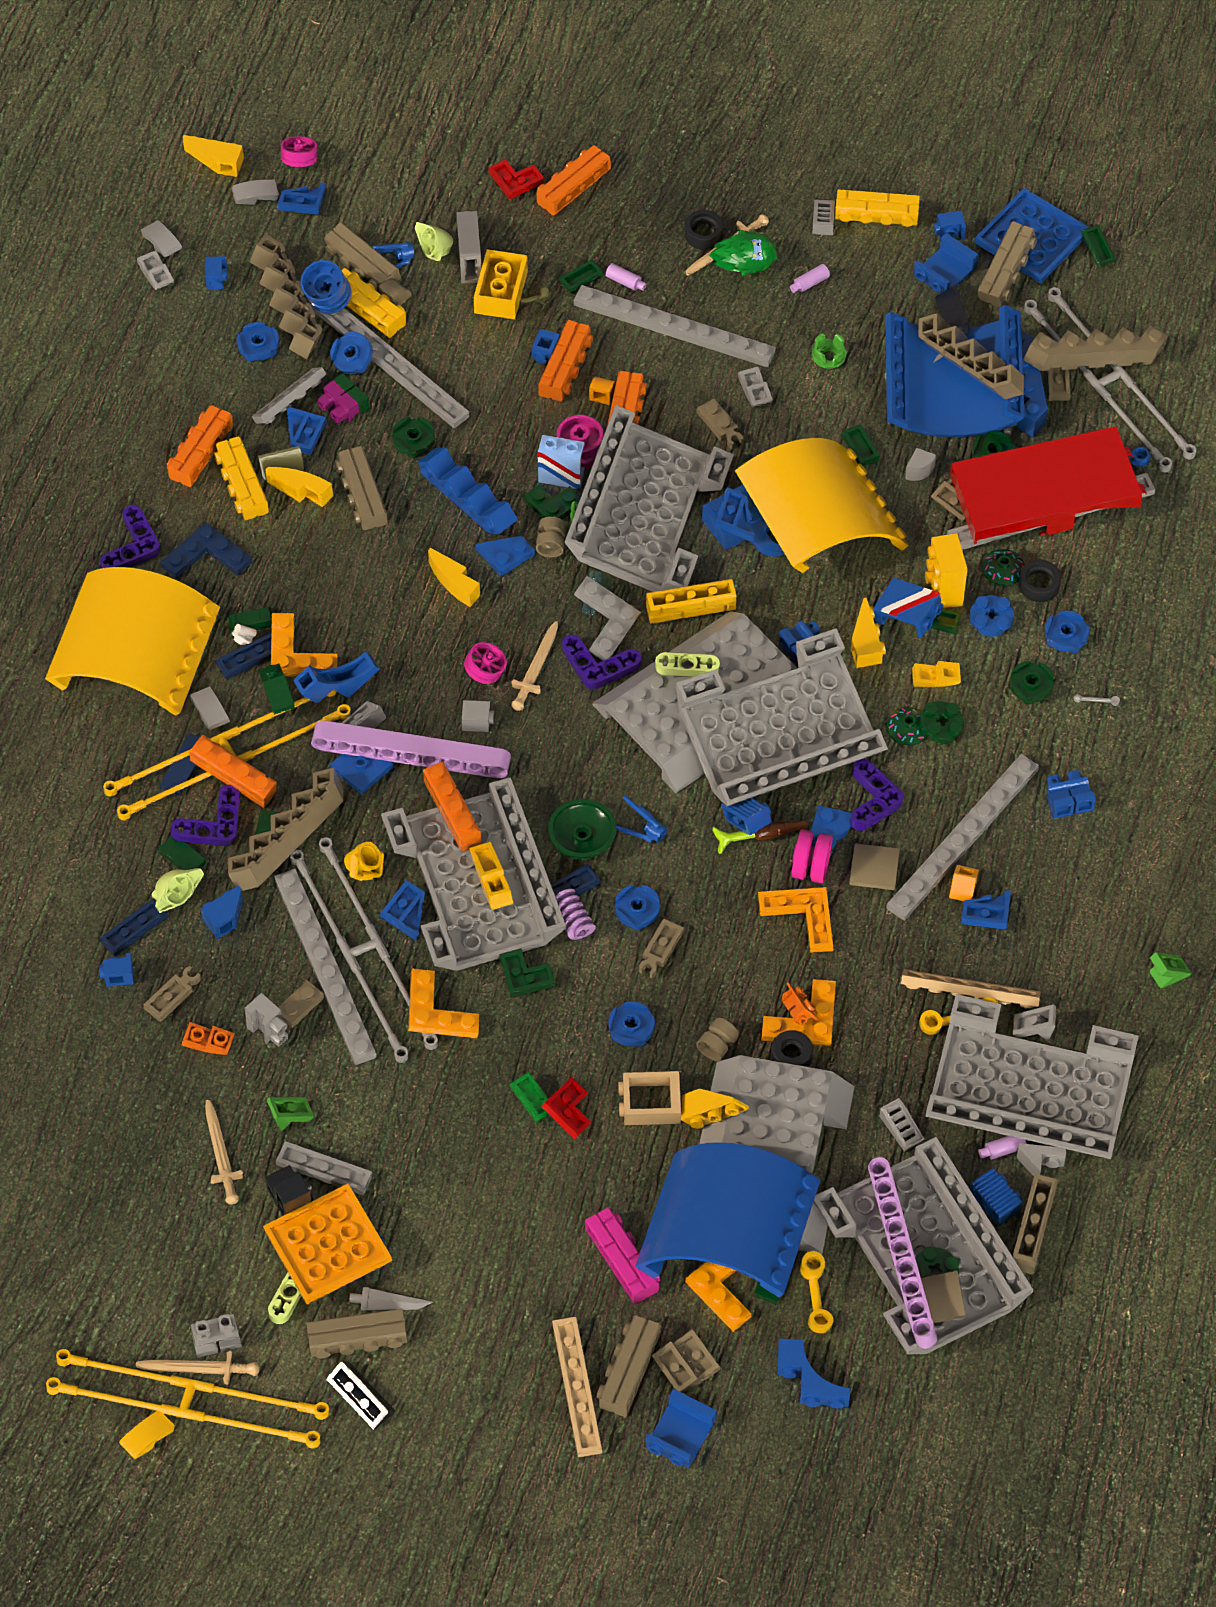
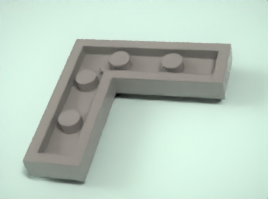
(614, 608)

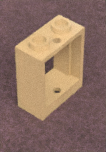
(655, 1115)

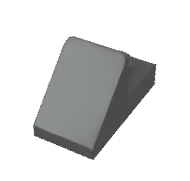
(1035, 1021)
(1036, 1155)

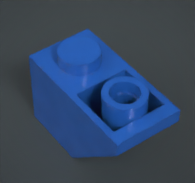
(224, 912)

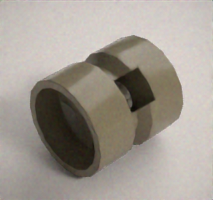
(551, 537)
(718, 1039)

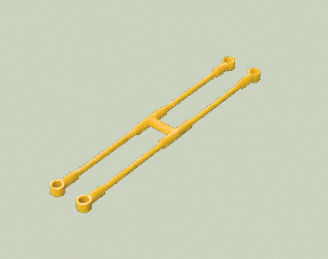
(219, 739)
(184, 1411)

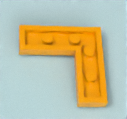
(282, 649)
(809, 901)
(429, 1020)
(818, 1030)
(708, 1285)

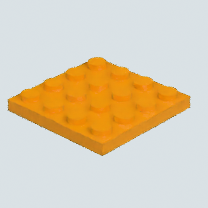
(327, 1243)

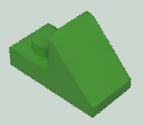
(1168, 969)
(290, 1110)

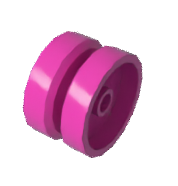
(586, 430)
(811, 856)

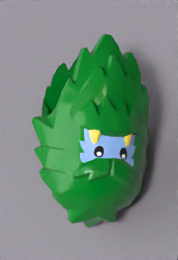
(745, 252)

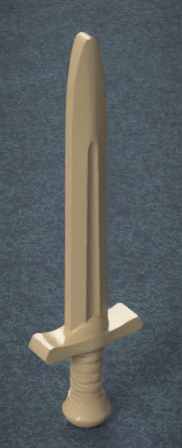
(706, 259)
(529, 680)
(225, 1172)
(208, 1367)

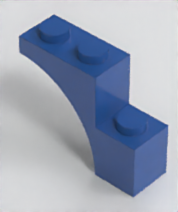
(345, 679)
(814, 1389)

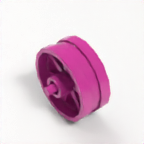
(299, 151)
(483, 672)

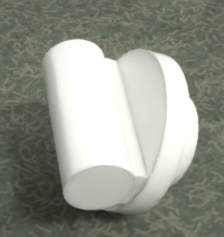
(243, 634)

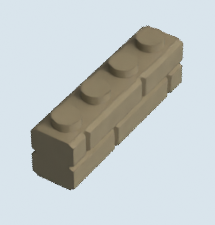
(360, 256)
(1006, 264)
(362, 488)
(1034, 1222)
(356, 1333)
(630, 1365)

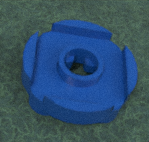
(345, 344)
(263, 350)
(991, 604)
(1066, 642)
(637, 918)
(631, 1036)

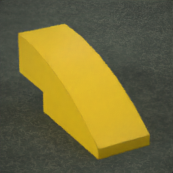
(300, 484)
(454, 577)
(491, 875)

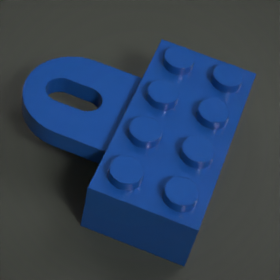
(758, 525)

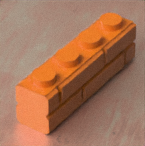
(573, 179)
(565, 360)
(628, 393)
(199, 446)
(233, 771)
(452, 806)

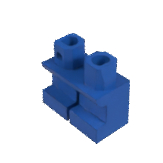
(788, 638)
(1069, 795)

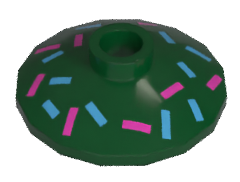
(1000, 573)
(903, 732)

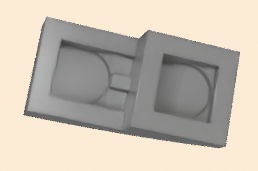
(255, 190)
(162, 239)
(155, 270)
(754, 387)
(209, 708)

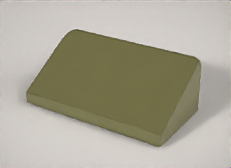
(286, 458)

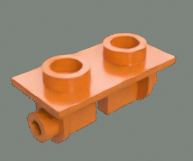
(799, 1007)

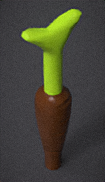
(771, 831)

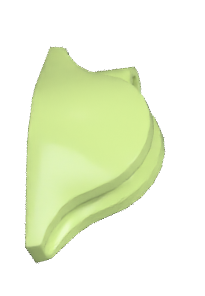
(433, 241)
(176, 888)

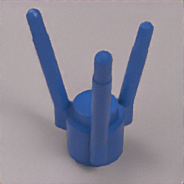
(402, 251)
(654, 829)

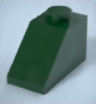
(276, 688)

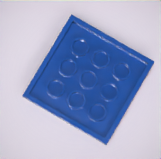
(1054, 229)

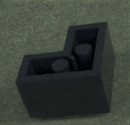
(288, 1189)

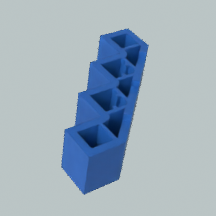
(1034, 398)
(461, 488)

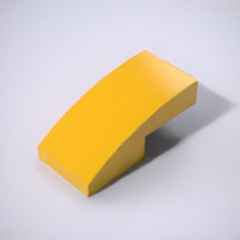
(936, 676)
(146, 1433)

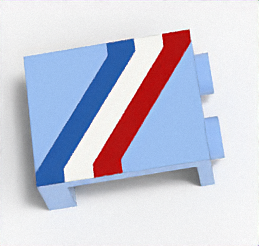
(560, 462)

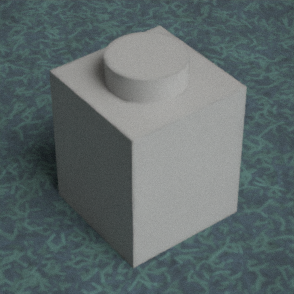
(476, 716)

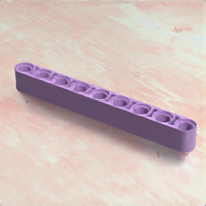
(410, 749)
(906, 1260)

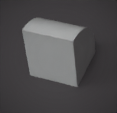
(920, 465)

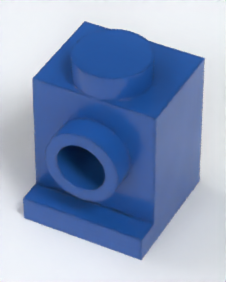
(950, 223)
(215, 272)
(543, 349)
(117, 971)

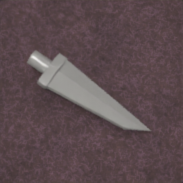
(380, 1300)

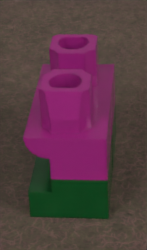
(344, 398)

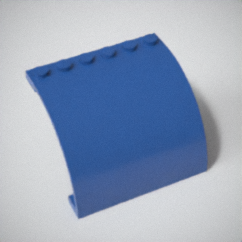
(941, 396)
(731, 1210)

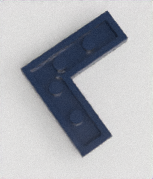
(198, 543)

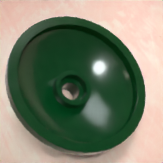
(586, 819)

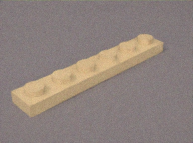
(980, 990)
(577, 1387)

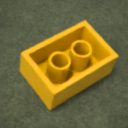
(500, 284)
(947, 569)

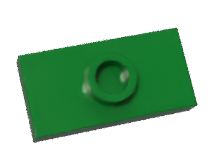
(530, 1096)

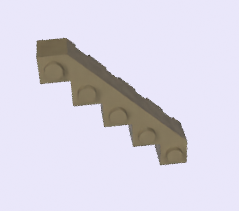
(287, 296)
(1096, 350)
(971, 357)
(287, 831)

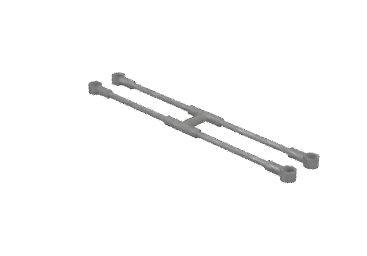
(1118, 373)
(350, 954)

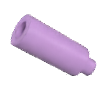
(625, 277)
(810, 278)
(1001, 1147)

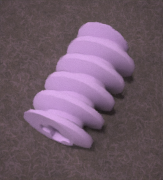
(575, 917)

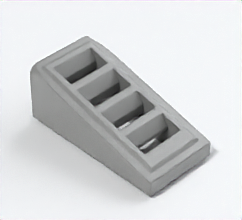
(823, 228)
(902, 1112)

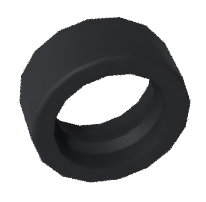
(703, 217)
(1039, 594)

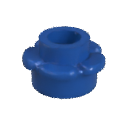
(1140, 452)

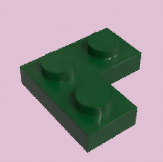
(549, 506)
(523, 979)

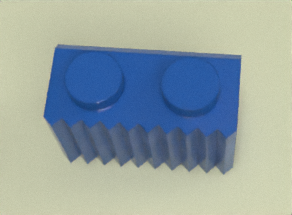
(748, 815)
(996, 1196)

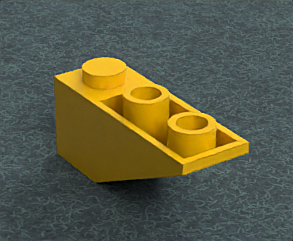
(219, 156)
(865, 645)
(707, 1107)

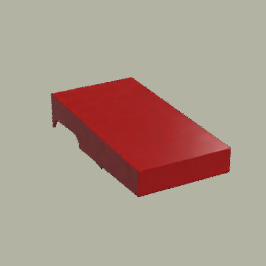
(1045, 484)

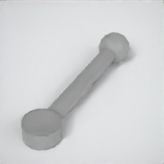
(1114, 700)

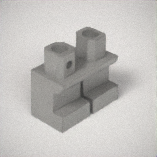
(267, 1018)
(220, 1329)

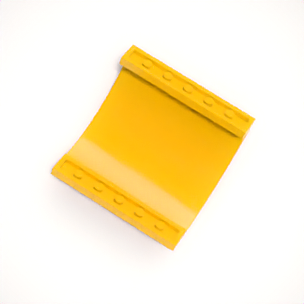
(816, 498)
(136, 633)

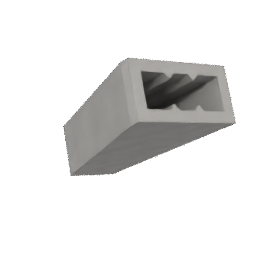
(469, 246)

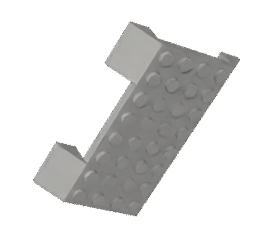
(640, 504)
(649, 703)
(778, 726)
(467, 927)
(1031, 1086)
(782, 1116)
(940, 1215)

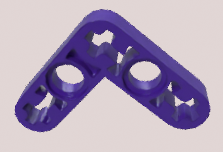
(141, 542)
(593, 669)
(880, 799)
(216, 828)

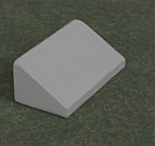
(367, 715)

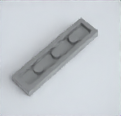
(283, 400)
(324, 1167)

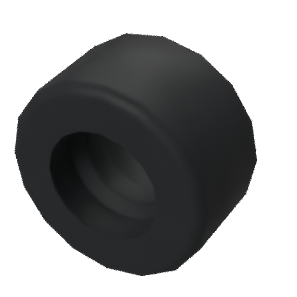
(794, 1040)

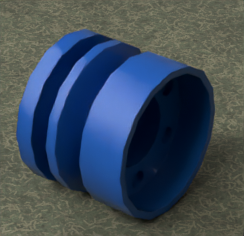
(320, 278)

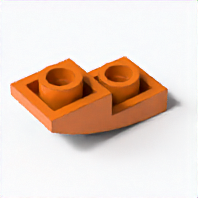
(208, 1040)

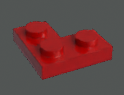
(515, 183)
(563, 1108)

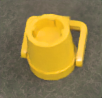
(364, 860)

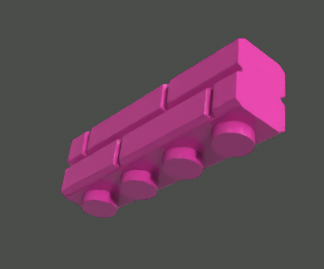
(620, 1254)

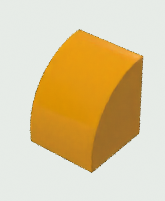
(601, 390)
(963, 883)

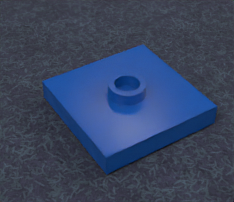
(360, 771)

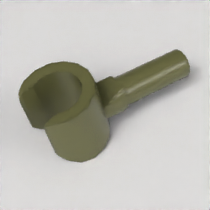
(543, 297)

